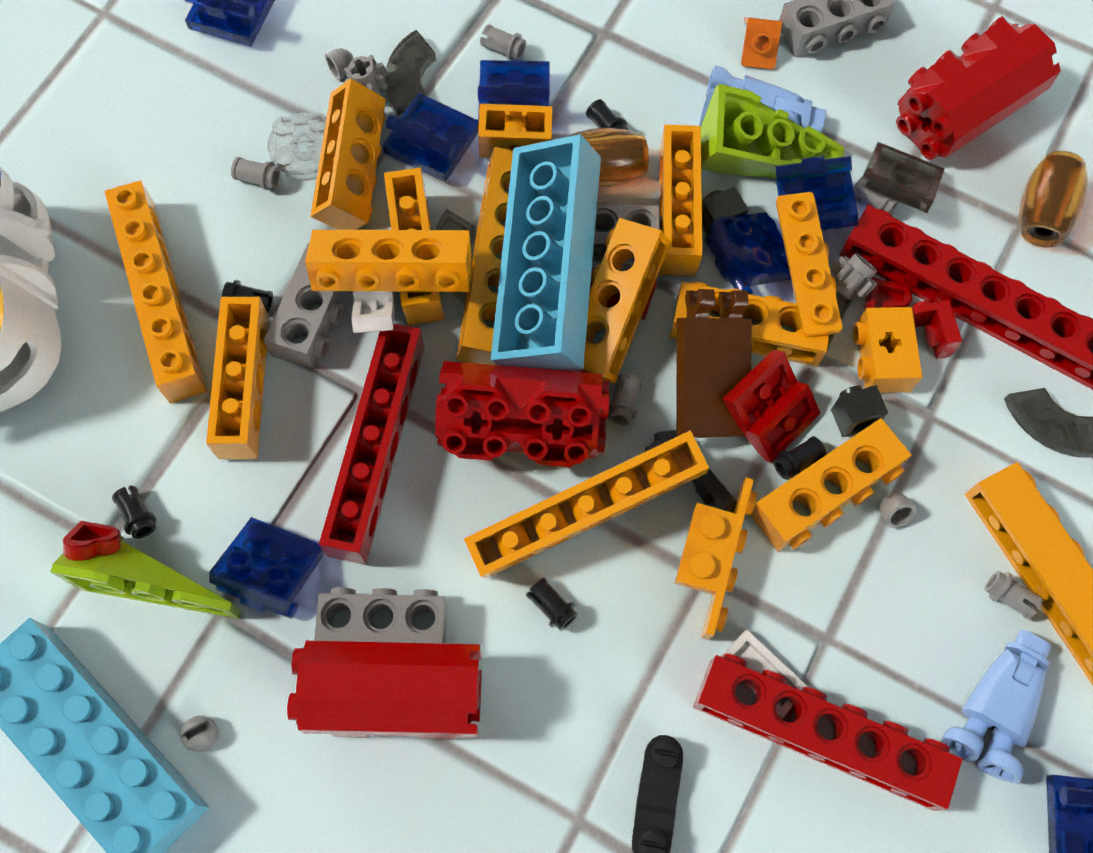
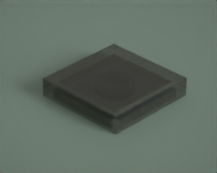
(902, 177)

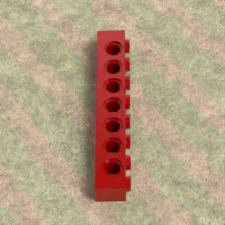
(996, 317)

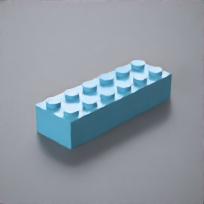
(547, 256)
(90, 747)

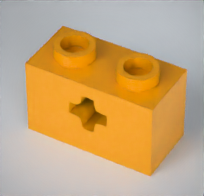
(512, 126)
(888, 349)

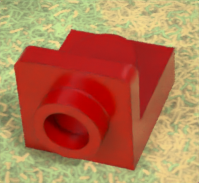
(940, 326)

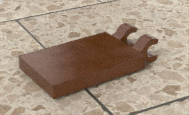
(711, 362)

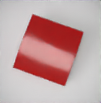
(771, 405)

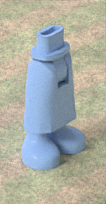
(775, 97)
(1008, 701)

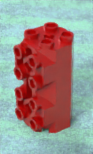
(977, 90)
(531, 411)
(386, 689)

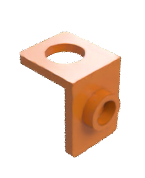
(761, 43)

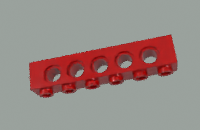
(372, 445)
(935, 767)

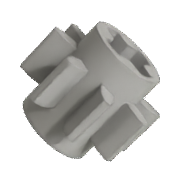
(368, 73)
(854, 276)

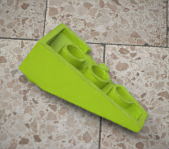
(751, 138)
(141, 578)

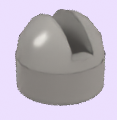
(337, 61)
(897, 510)
(203, 740)

